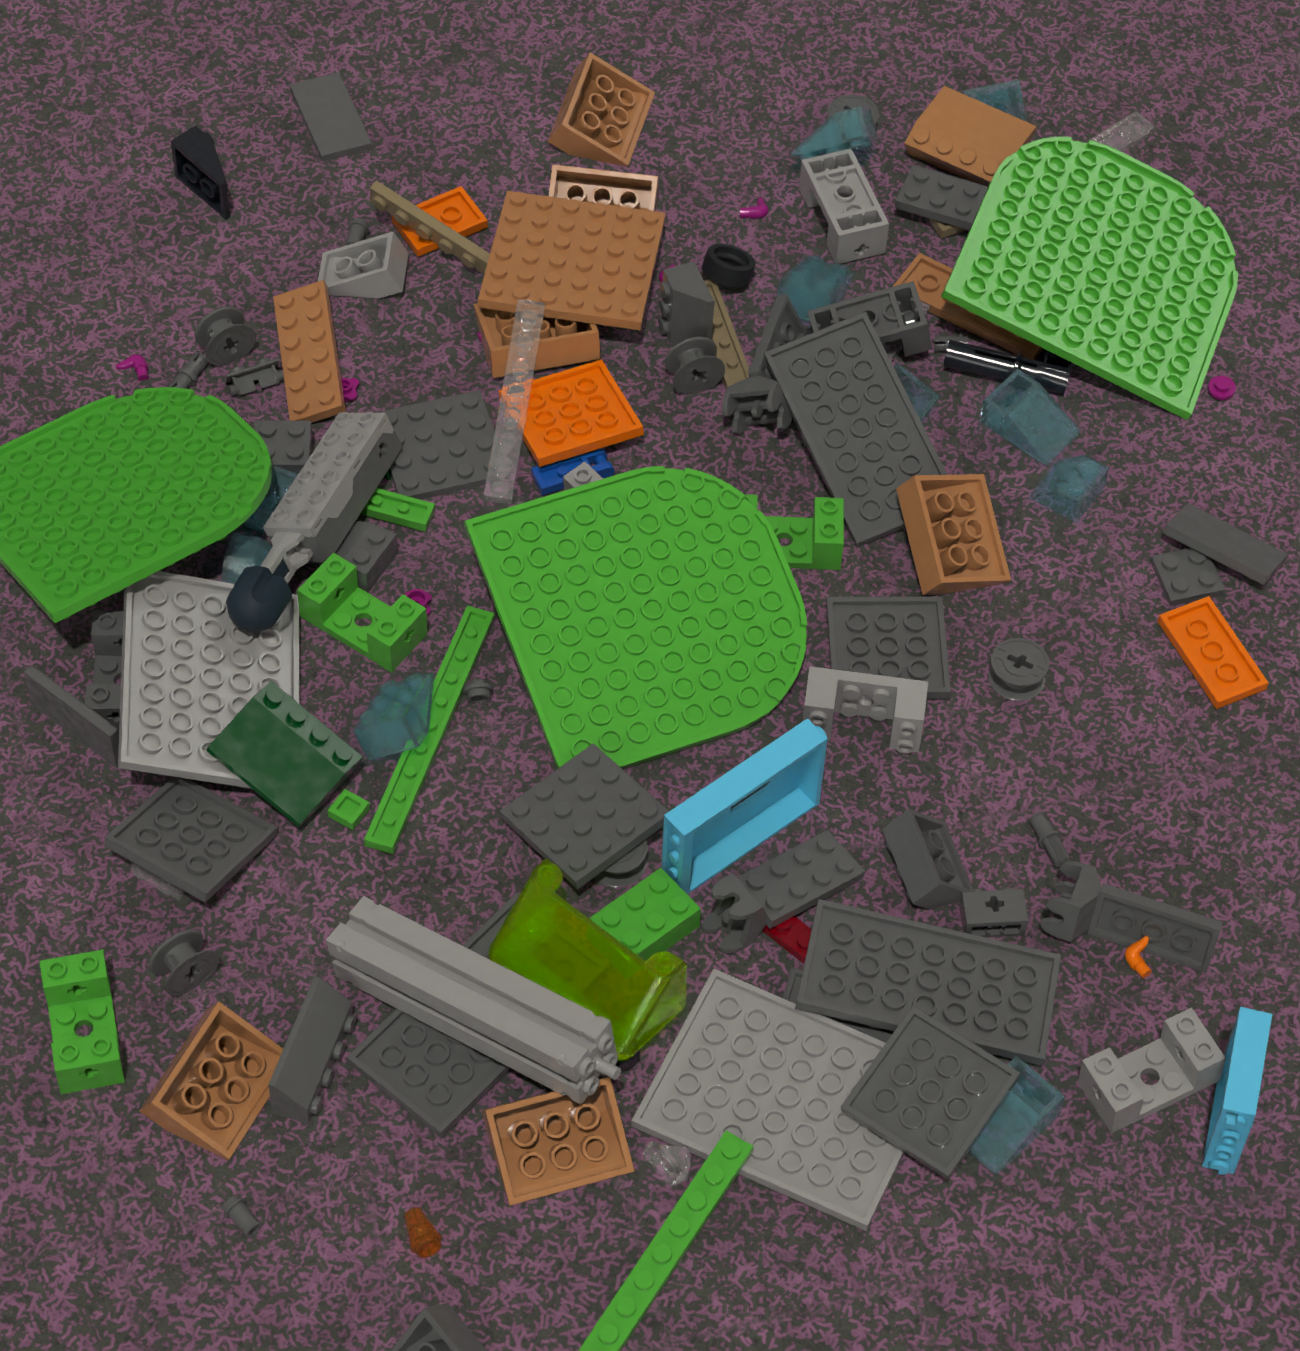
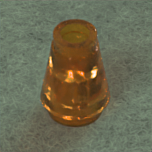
(421, 1233)

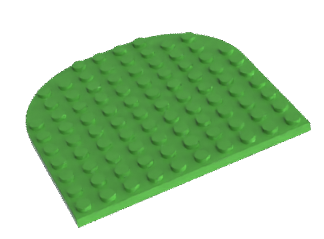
(1101, 267)
(124, 493)
(643, 611)

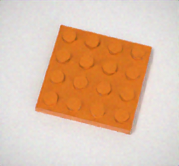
(577, 414)

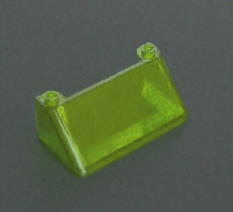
(587, 965)

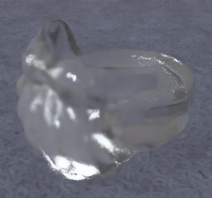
(669, 1162)

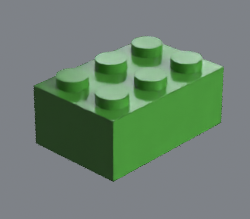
(650, 915)

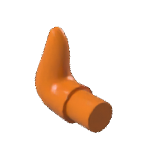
(1133, 957)

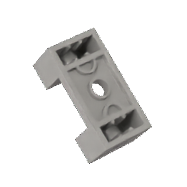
(852, 211)
(886, 698)
(1181, 1060)

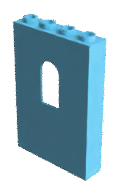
(708, 836)

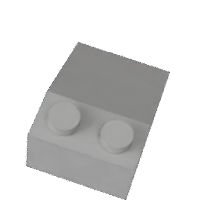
(366, 268)

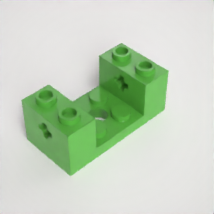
(815, 540)
(335, 603)
(77, 996)

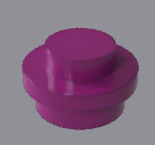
(1221, 387)

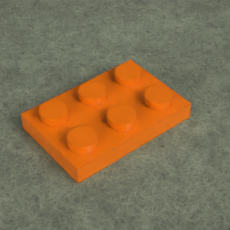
(451, 208)

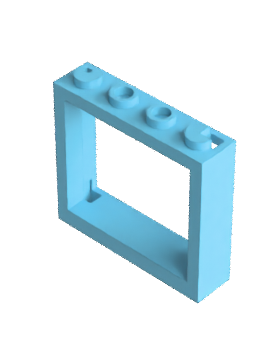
(1237, 1091)

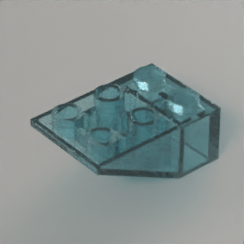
(842, 129)
(815, 284)
(1028, 417)
(396, 717)
(1019, 1120)

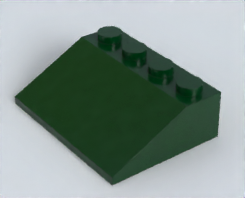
(285, 754)

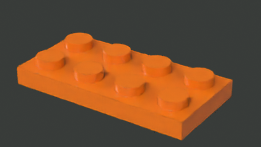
(1212, 652)

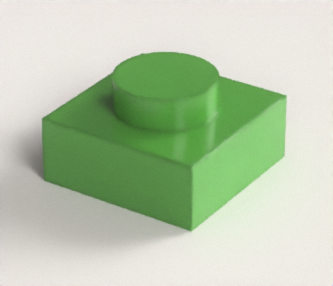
(348, 809)

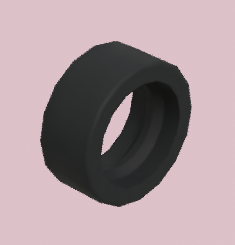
(728, 265)

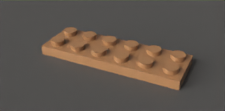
(930, 282)
(309, 353)

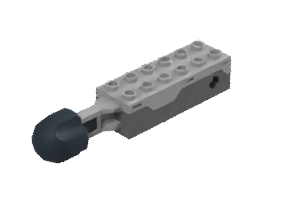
(315, 513)

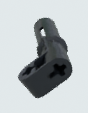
(1002, 365)

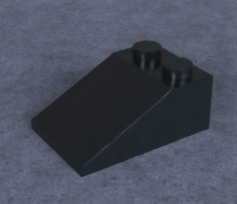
(200, 169)

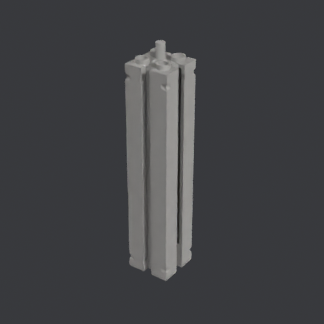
(474, 1000)

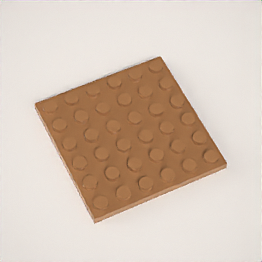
(574, 257)

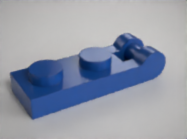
(550, 477)

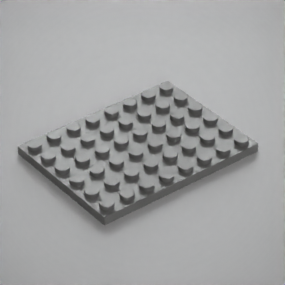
(193, 673)
(780, 1085)

